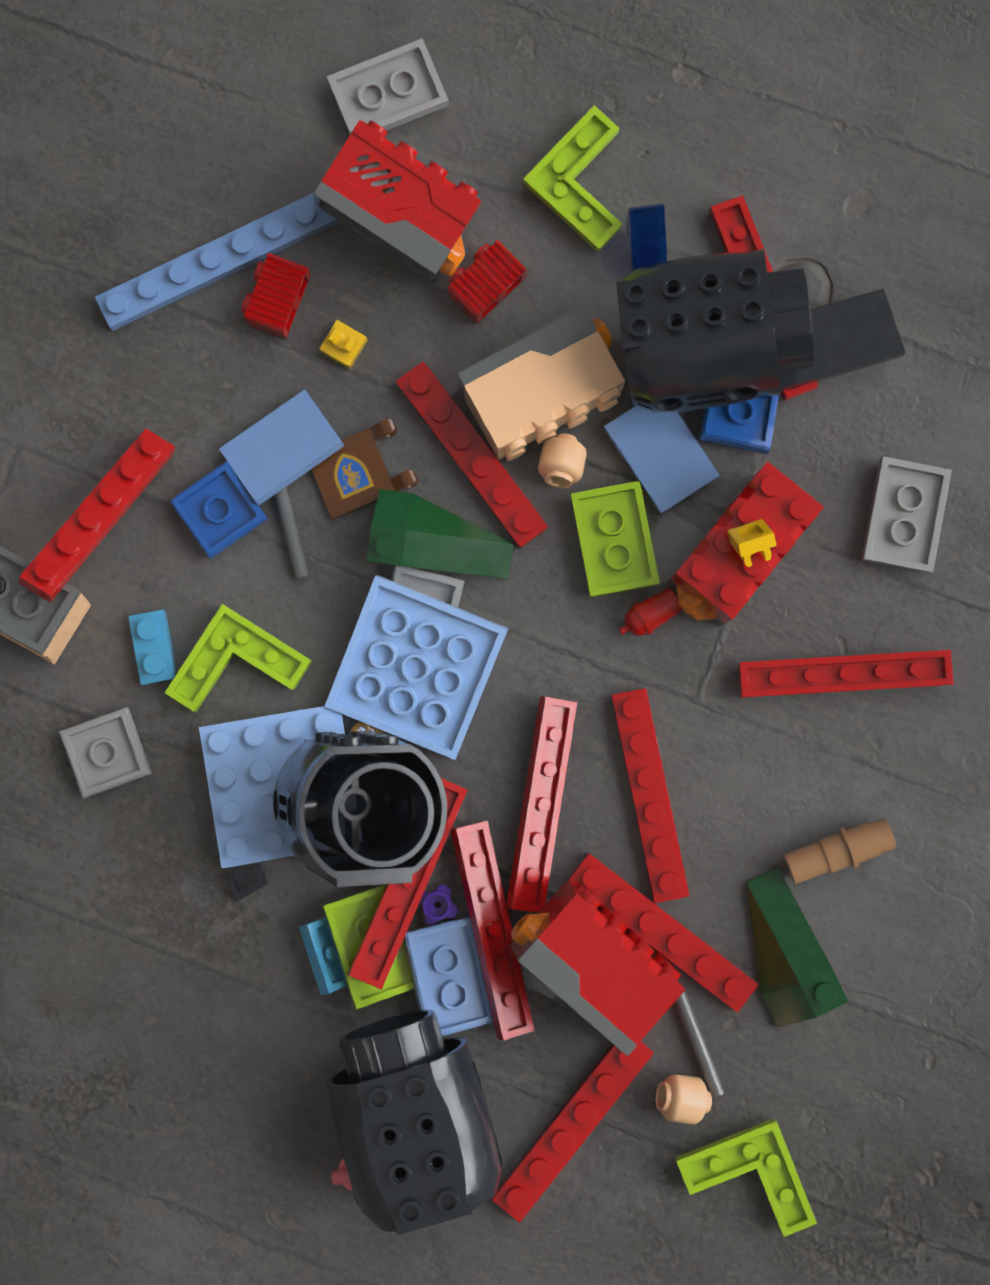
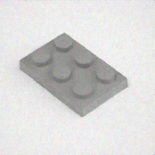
(389, 88)
(906, 515)

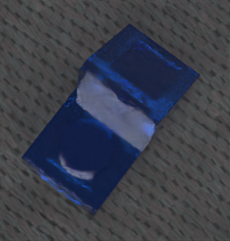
(647, 235)

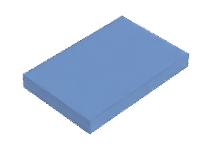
(281, 447)
(661, 455)
(448, 975)

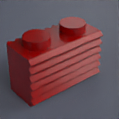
(486, 281)
(276, 295)

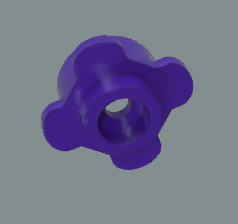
(447, 908)

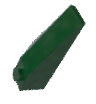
(425, 536)
(791, 964)

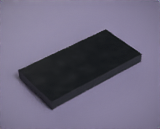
(849, 338)

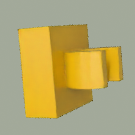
(343, 344)
(752, 539)

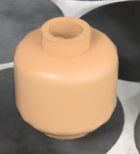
(562, 461)
(683, 1099)

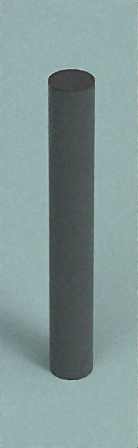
(291, 534)
(698, 1045)

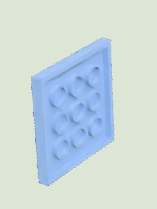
(416, 667)
(242, 774)

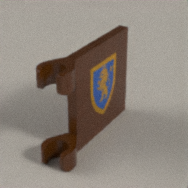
(358, 472)

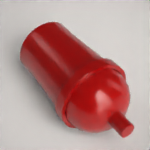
(651, 613)

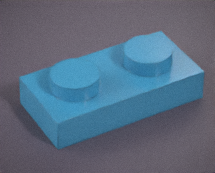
(153, 647)
(323, 956)

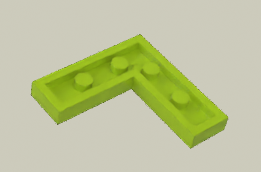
(555, 184)
(224, 637)
(751, 1149)

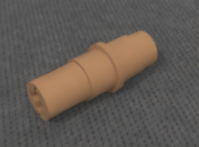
(840, 850)

